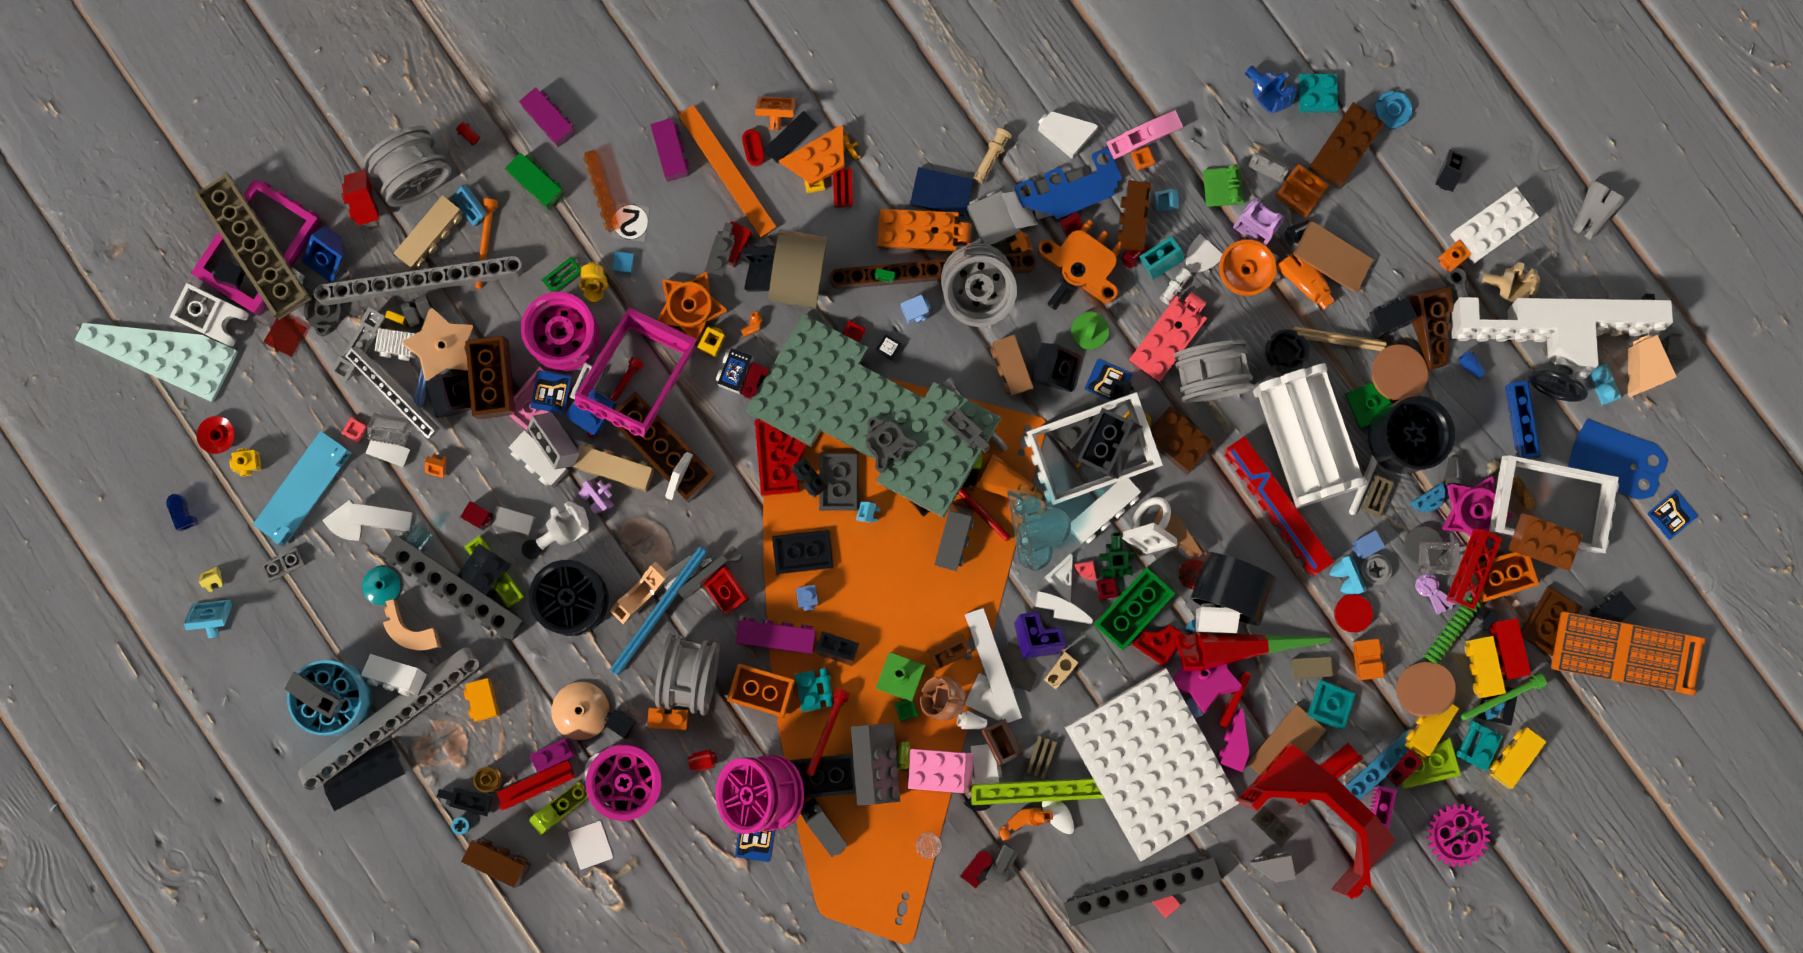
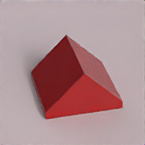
(726, 591)

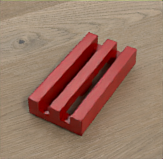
(843, 171)

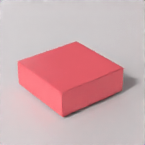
(355, 430)

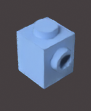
(916, 309)

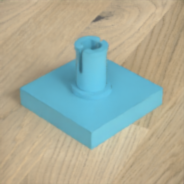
(208, 616)

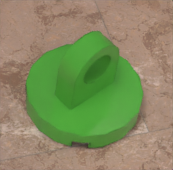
(1089, 330)

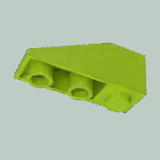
(558, 808)

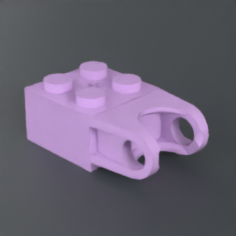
(1258, 222)

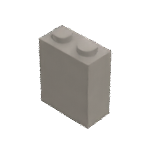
(992, 219)

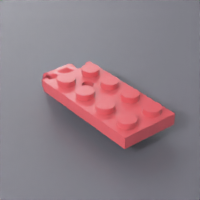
(1158, 348)

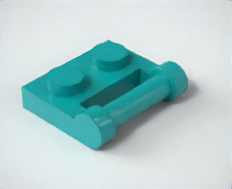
(1484, 748)

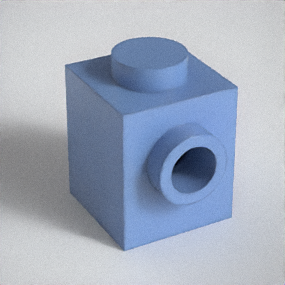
(1367, 545)
(807, 597)

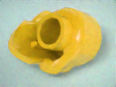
(593, 282)

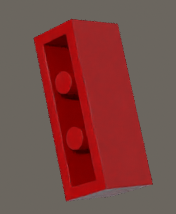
(1510, 649)

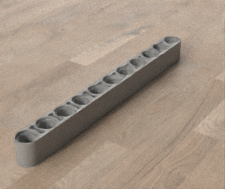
(410, 277)
(387, 720)

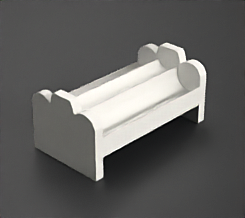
(1309, 435)

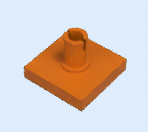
(775, 108)

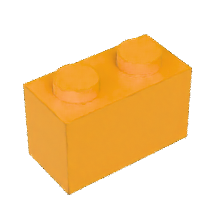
(481, 700)

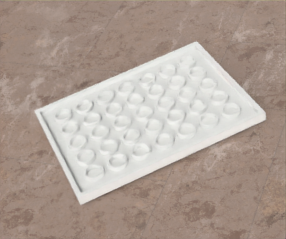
(1152, 764)

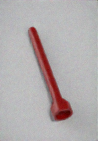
(634, 366)
(983, 514)
(840, 698)

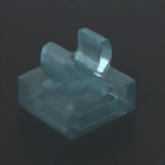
(418, 536)

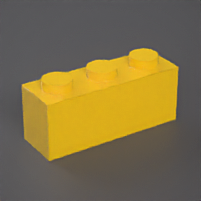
(1484, 667)
(1429, 732)
(1516, 757)

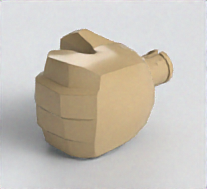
(1514, 283)

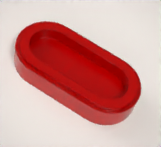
(753, 148)

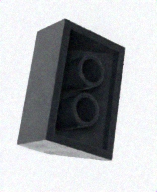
(1110, 443)

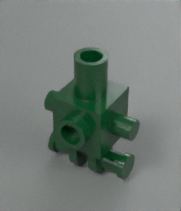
(1116, 557)

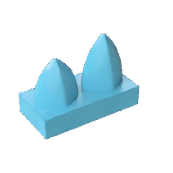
(1604, 384)
(1348, 567)

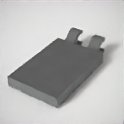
(706, 574)

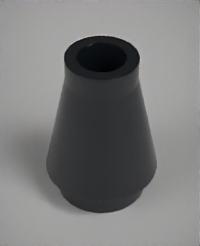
(1294, 233)

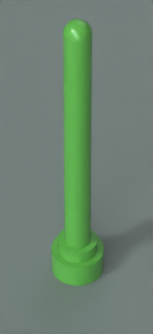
(1536, 682)

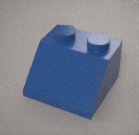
(587, 419)

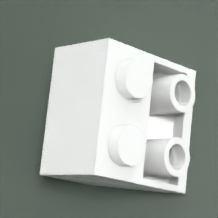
(1216, 619)

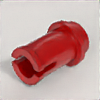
(464, 130)

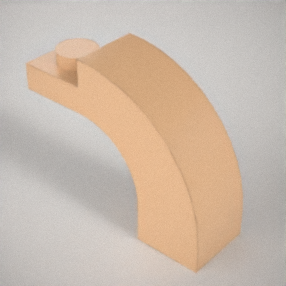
(640, 594)
(418, 641)

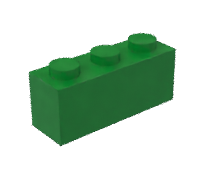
(535, 180)

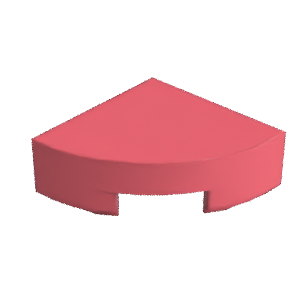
(1086, 570)

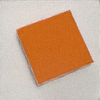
(1143, 158)

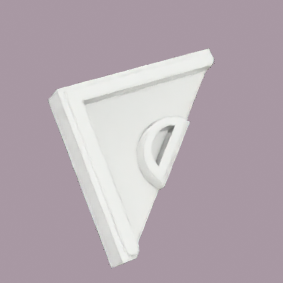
(677, 475)
(1061, 578)

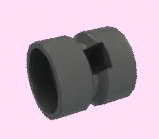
(417, 310)

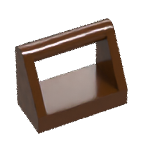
(1005, 741)

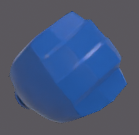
(1270, 90)

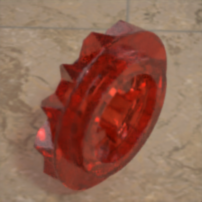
(1188, 566)

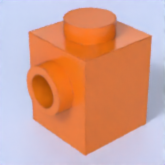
(1453, 256)

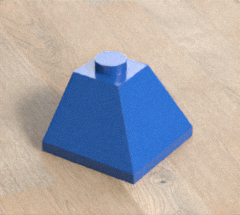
(324, 253)

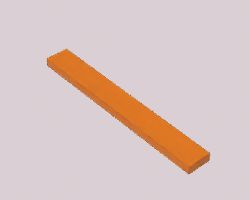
(727, 171)

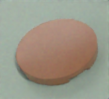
(1399, 372)
(1426, 689)

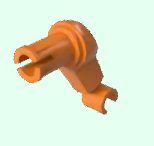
(1023, 817)

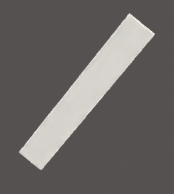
(993, 665)

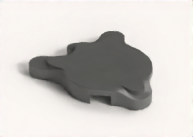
(321, 316)
(887, 441)

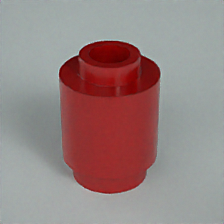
(702, 760)

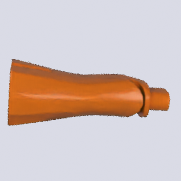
(1307, 279)
(1000, 478)

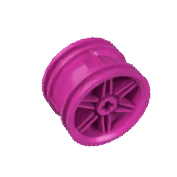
(551, 306)
(759, 794)

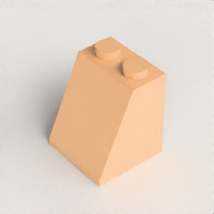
(1647, 365)

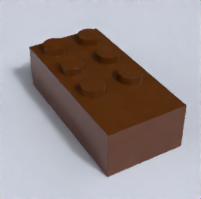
(1346, 145)
(490, 377)

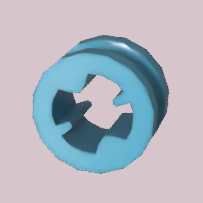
(464, 830)

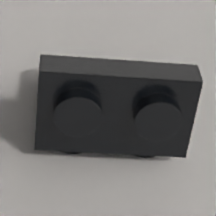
(760, 267)

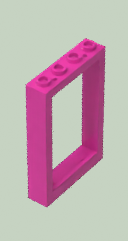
(291, 255)
(654, 330)

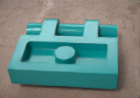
(808, 690)

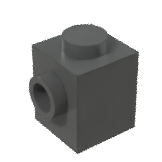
(1677, 347)

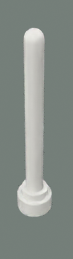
(1361, 491)

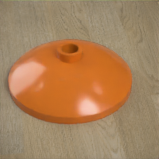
(1248, 255)

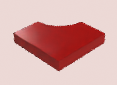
(1159, 644)

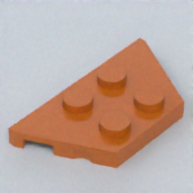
(818, 158)

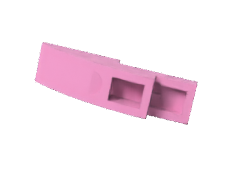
(1144, 134)

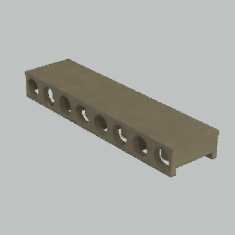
(252, 246)

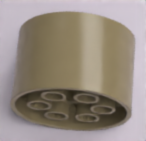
(797, 268)

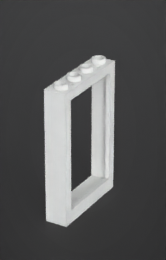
(1145, 438)
(1606, 503)

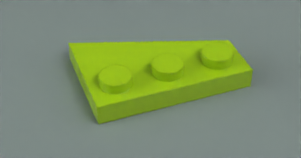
(1436, 767)

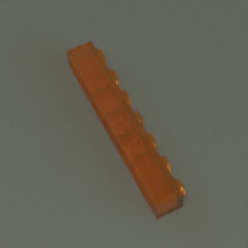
(601, 191)

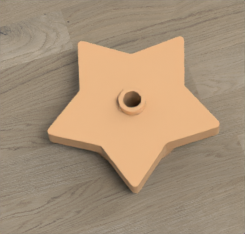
(426, 341)

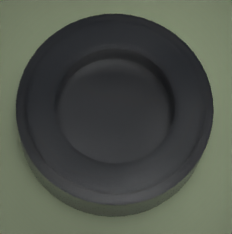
(531, 549)

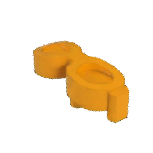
(849, 147)

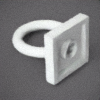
(1151, 536)

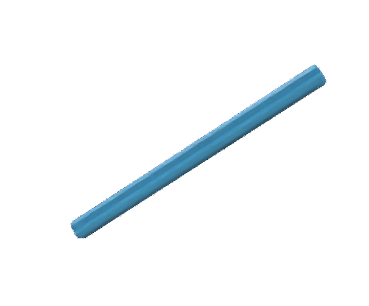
(658, 611)

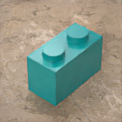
(1162, 257)

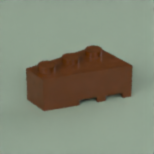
(1134, 215)

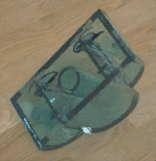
(1036, 528)

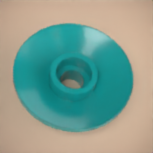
(390, 588)

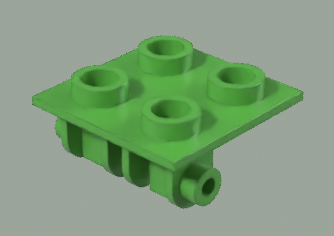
(1223, 186)

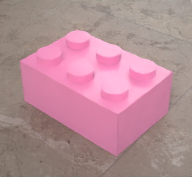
(940, 770)

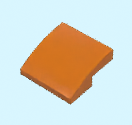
(1301, 190)

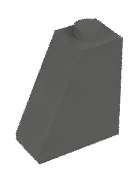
(823, 828)

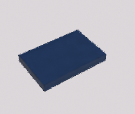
(941, 191)

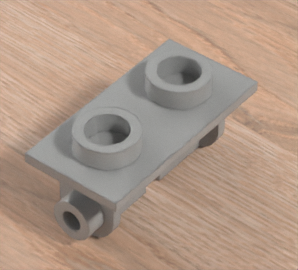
(1268, 166)

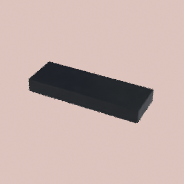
(790, 137)

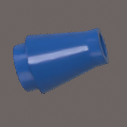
(1471, 363)

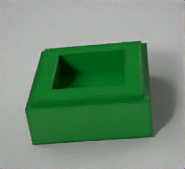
(884, 275)
(906, 710)

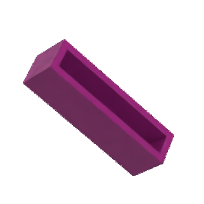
(776, 636)

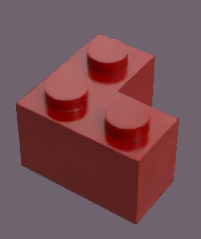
(359, 197)

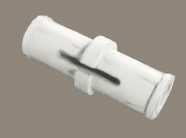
(1175, 286)

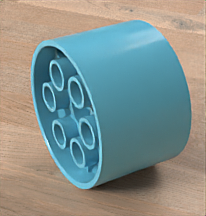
(357, 710)

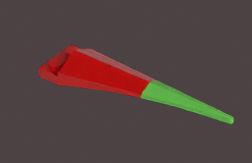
(1211, 650)

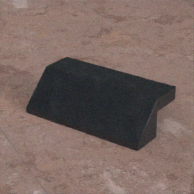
(364, 775)

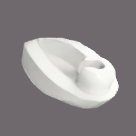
(1061, 816)

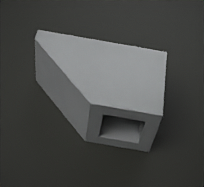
(1278, 868)

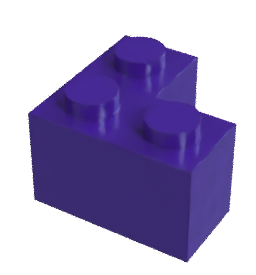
(1035, 640)

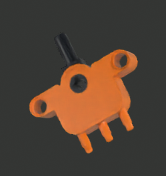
(1089, 256)

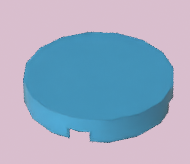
(1393, 109)

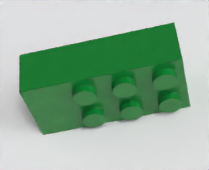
(1134, 609)

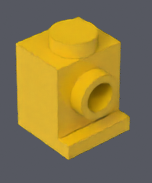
(705, 346)

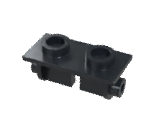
(805, 472)

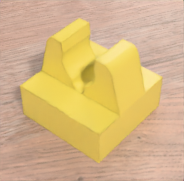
(210, 577)

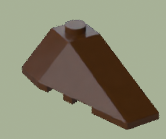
(1433, 323)

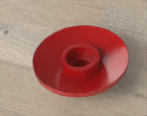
(207, 431)

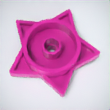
(1465, 500)
(1206, 688)

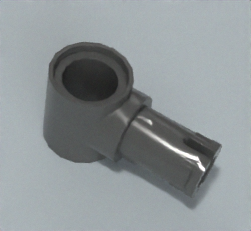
(1457, 287)

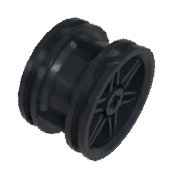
(565, 571)

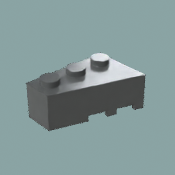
(1072, 433)
(954, 537)

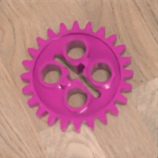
(1448, 820)

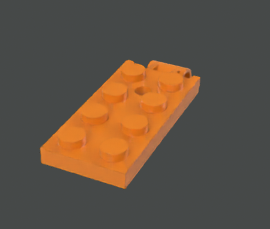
(914, 230)

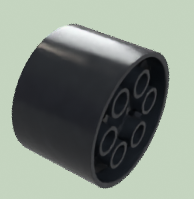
(1439, 434)
(1235, 586)

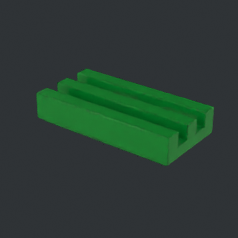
(575, 266)

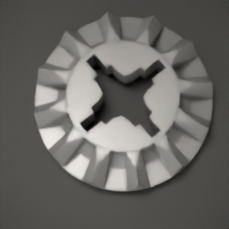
(1380, 561)

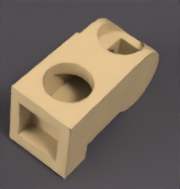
(1061, 670)

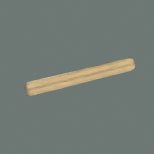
(1341, 339)

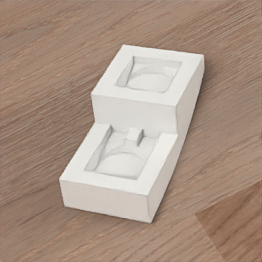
(388, 452)

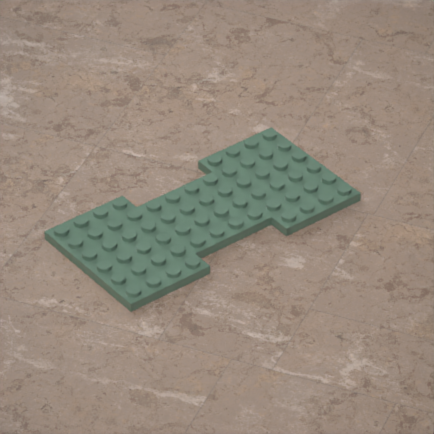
(825, 389)

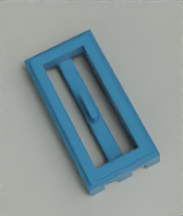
(470, 203)

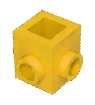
(245, 462)

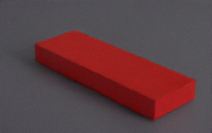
(1234, 700)

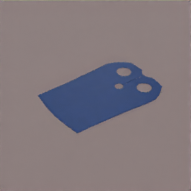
(1612, 453)

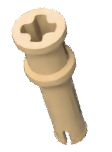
(995, 148)

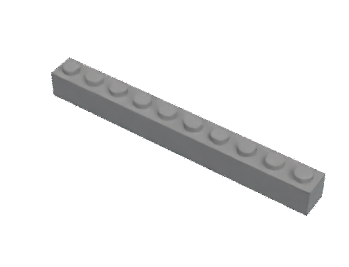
(392, 392)

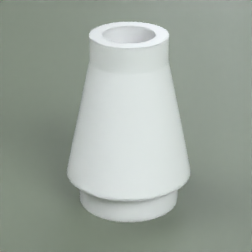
(971, 721)

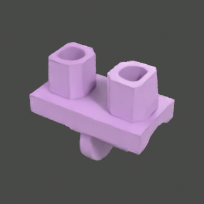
(599, 493)

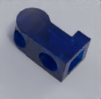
(179, 513)

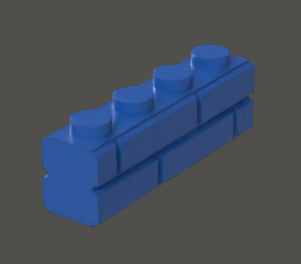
(1522, 420)

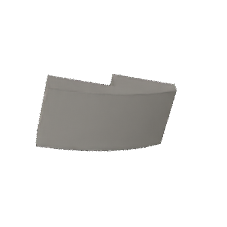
(513, 520)
(282, 565)

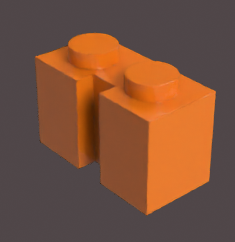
(1368, 659)
(659, 719)

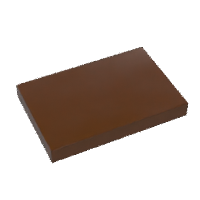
(1544, 620)

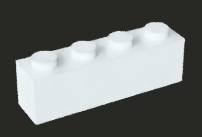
(1103, 509)

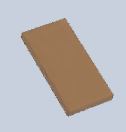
(1333, 257)
(1293, 729)

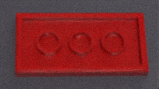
(773, 468)

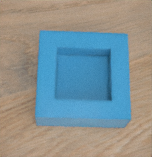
(623, 262)

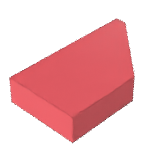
(1166, 905)

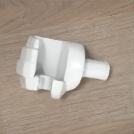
(565, 526)

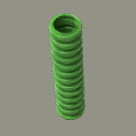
(1450, 632)

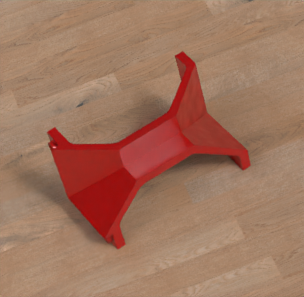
(1299, 777)

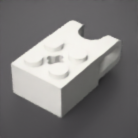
(213, 314)

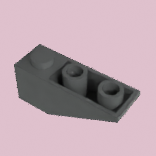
(314, 695)

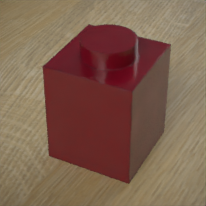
(476, 516)

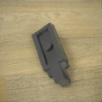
(721, 251)
(966, 429)

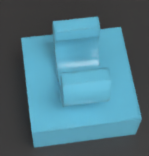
(866, 512)

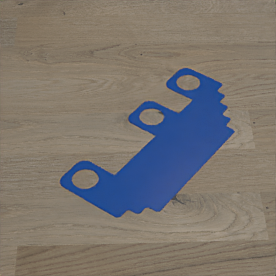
(1076, 195)

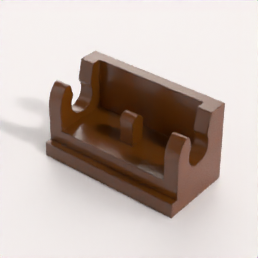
(949, 651)

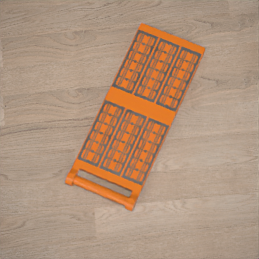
(1626, 653)

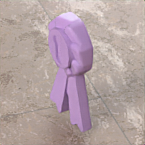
(1428, 586)

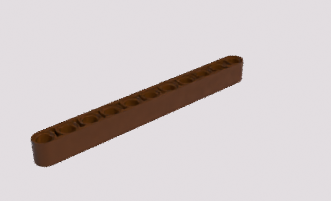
(922, 267)

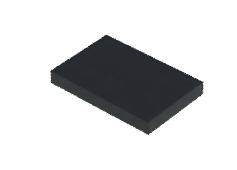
(802, 552)

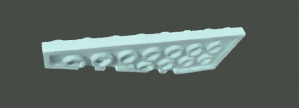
(178, 358)

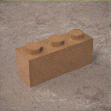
(1011, 366)

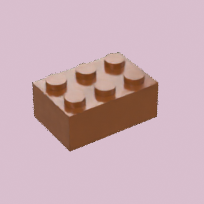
(1545, 542)

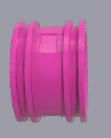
(618, 791)

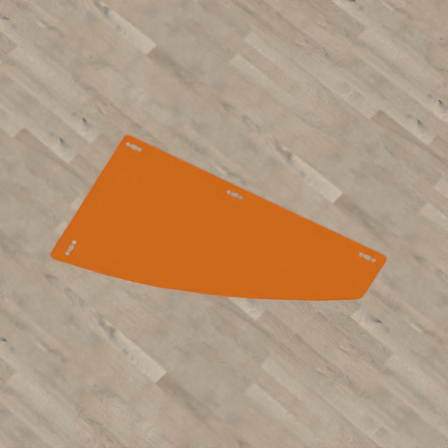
(898, 603)

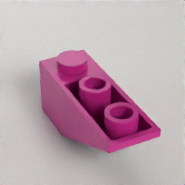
(1236, 748)

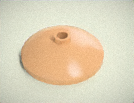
(594, 710)

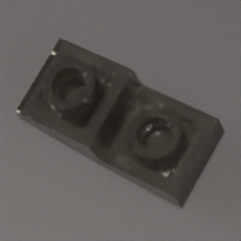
(1272, 826)

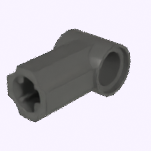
(1000, 868)

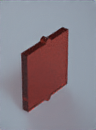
(285, 335)

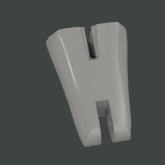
(1597, 209)

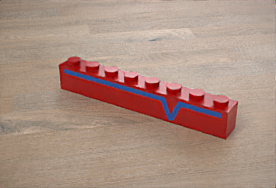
(1278, 506)

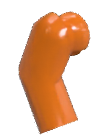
(754, 325)

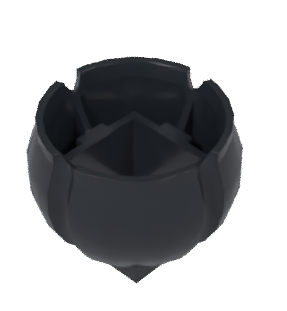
(1292, 340)

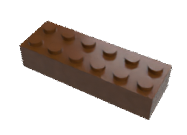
(665, 449)

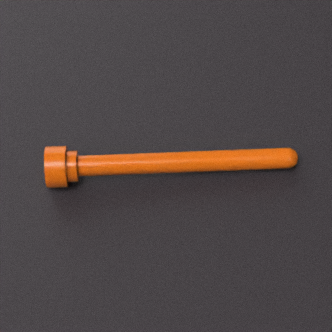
(489, 206)

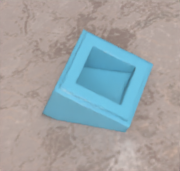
(1167, 200)

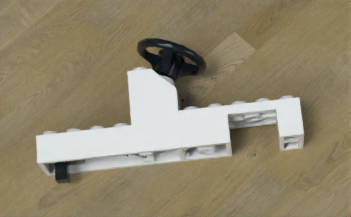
(1570, 332)

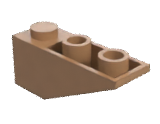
(1178, 530)

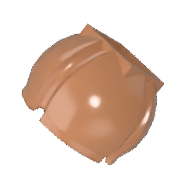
(942, 698)

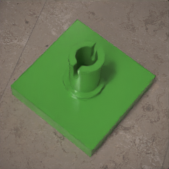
(900, 677)

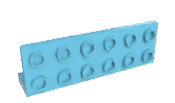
(302, 489)

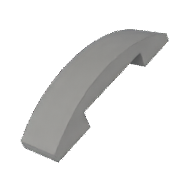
(363, 338)

